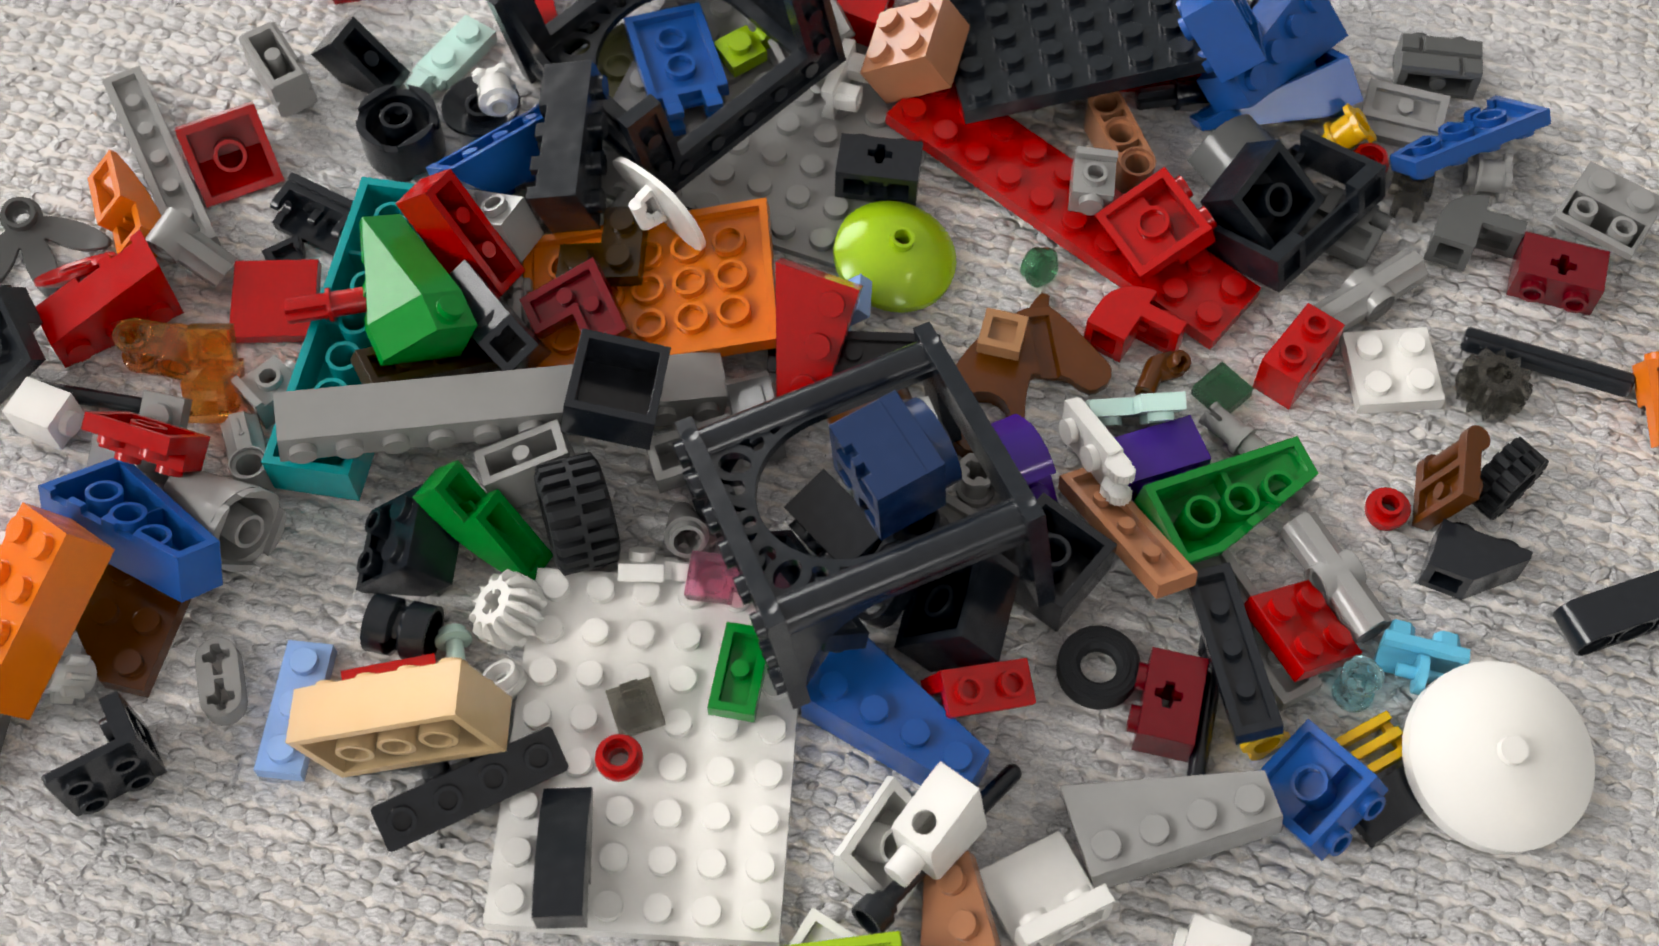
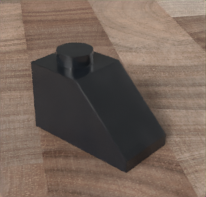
(359, 58)

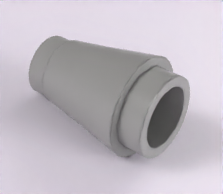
(685, 531)

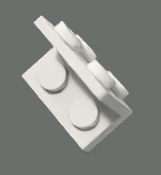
(1044, 894)

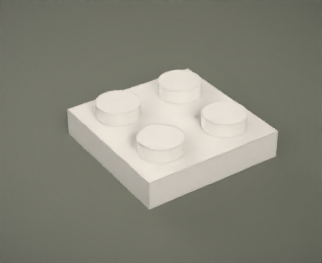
(1391, 370)

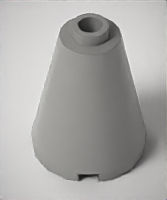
(235, 512)

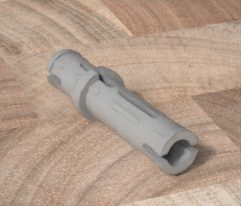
(1243, 439)

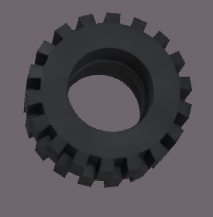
(577, 513)

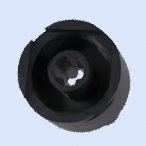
(400, 131)

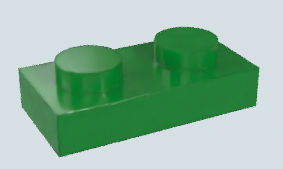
(738, 675)

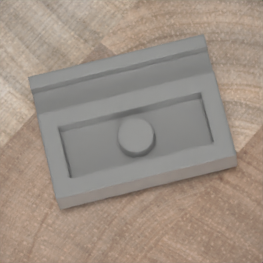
(1402, 112)

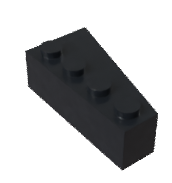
(570, 147)

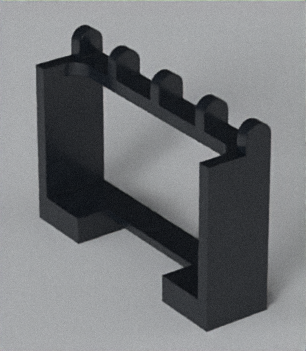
(1293, 254)

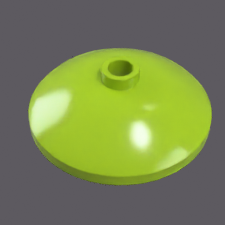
(901, 274)

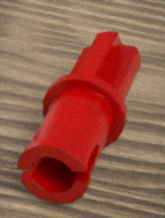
(325, 305)

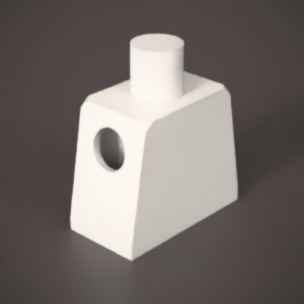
(936, 826)

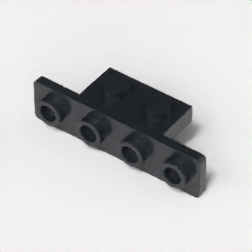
(467, 787)

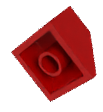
(229, 154)

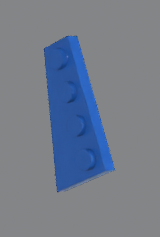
(1478, 133)

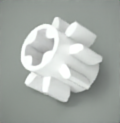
(72, 677)

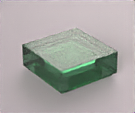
(1222, 386)

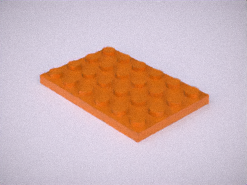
(687, 296)

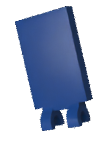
(678, 61)

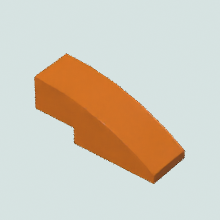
(121, 200)

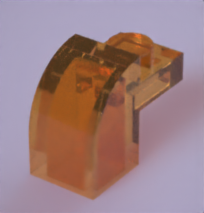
(212, 365)

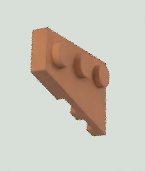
(957, 908)

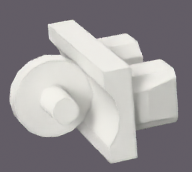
(836, 86)

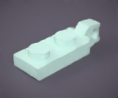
(453, 56)

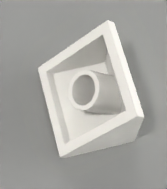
(871, 842)

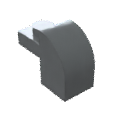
(1224, 144)
(1469, 225)

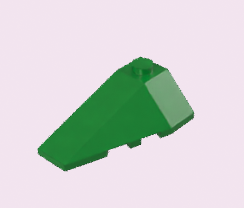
(409, 296)
(1223, 501)

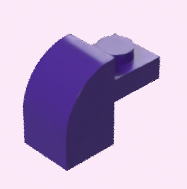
(1028, 453)

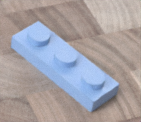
(301, 667)

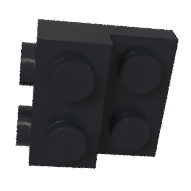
(18, 346)

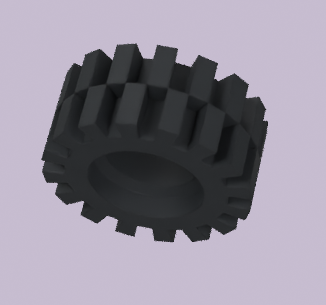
(1509, 477)

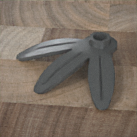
(32, 236)

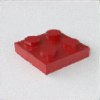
(1301, 630)

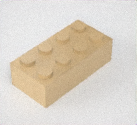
(400, 718)

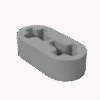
(211, 682)

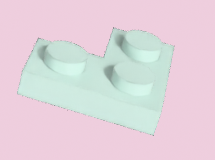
(1149, 407)

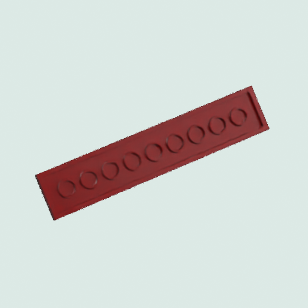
(1035, 183)

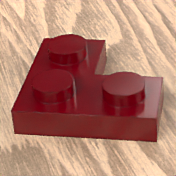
(579, 296)

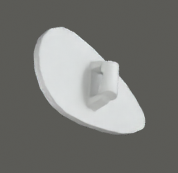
(661, 200)

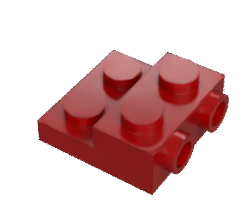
(1157, 224)
(147, 439)

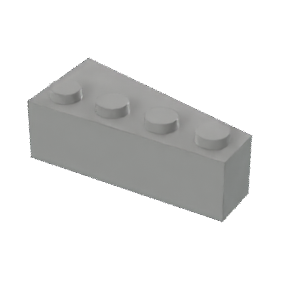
(1166, 822)

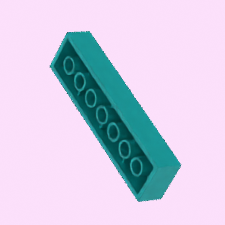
(328, 351)

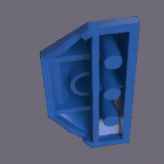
(497, 159)

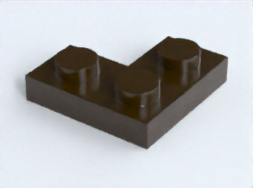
(618, 253)

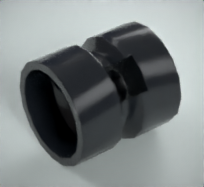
(394, 626)

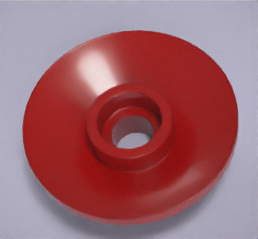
(61, 275)

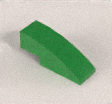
(482, 521)

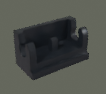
(311, 212)

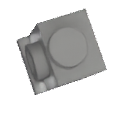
(1092, 179)
(257, 387)

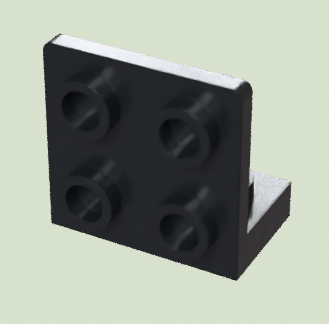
(112, 769)

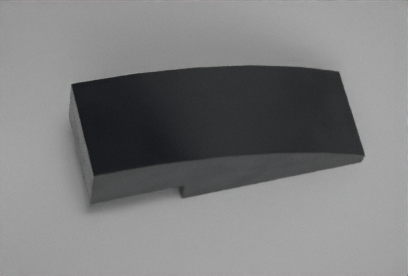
(563, 858)

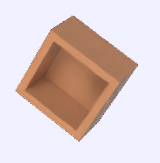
(915, 49)

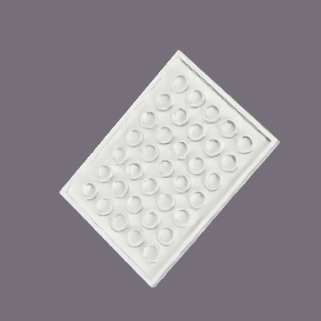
(704, 824)

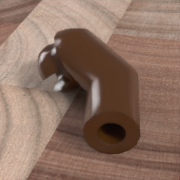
(1162, 368)

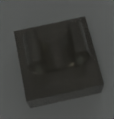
(635, 707)

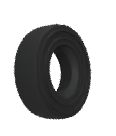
(1090, 693)

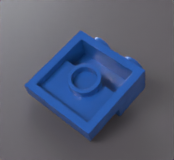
(1322, 790)

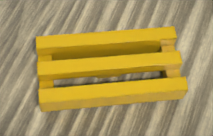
(1390, 735)

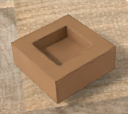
(1002, 334)

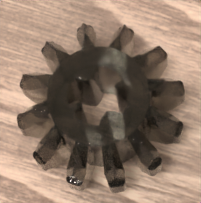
(1493, 384)

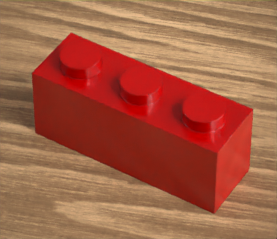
(459, 230)

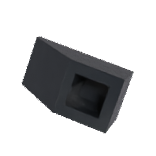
(1470, 562)

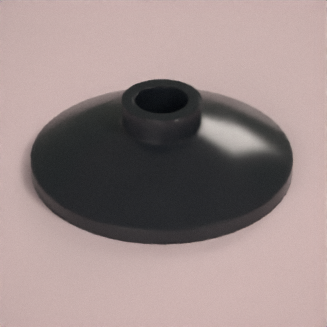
(463, 114)

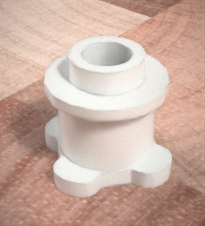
(496, 90)

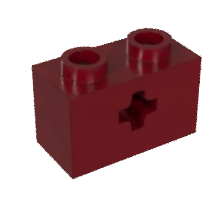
(1558, 273)
(1173, 729)

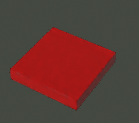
(260, 296)

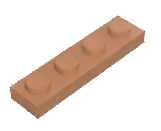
(1138, 540)

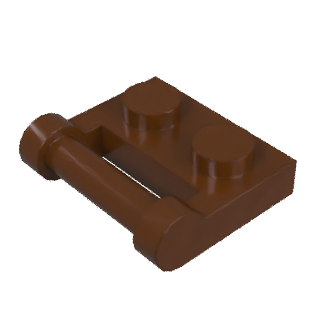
(1449, 479)

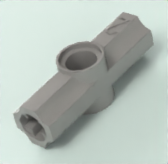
(1373, 292)
(1336, 575)

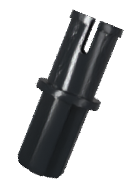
(1173, 94)

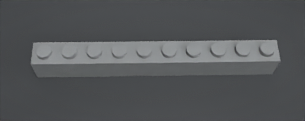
(465, 408)

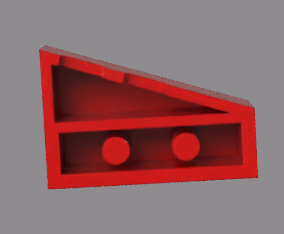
(85, 312)
(810, 323)

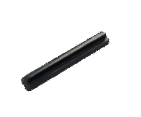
(1551, 362)

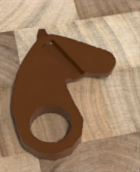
(1049, 353)

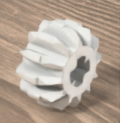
(507, 610)

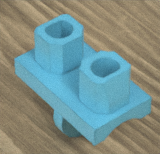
(1419, 657)

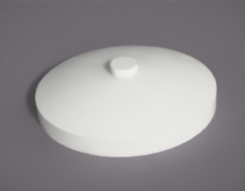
(1498, 757)

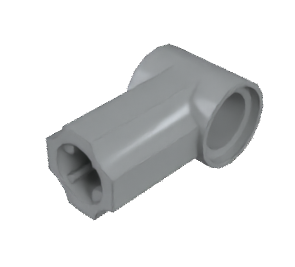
(180, 240)
(245, 449)

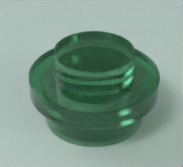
(1039, 266)

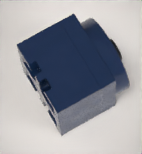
(895, 461)

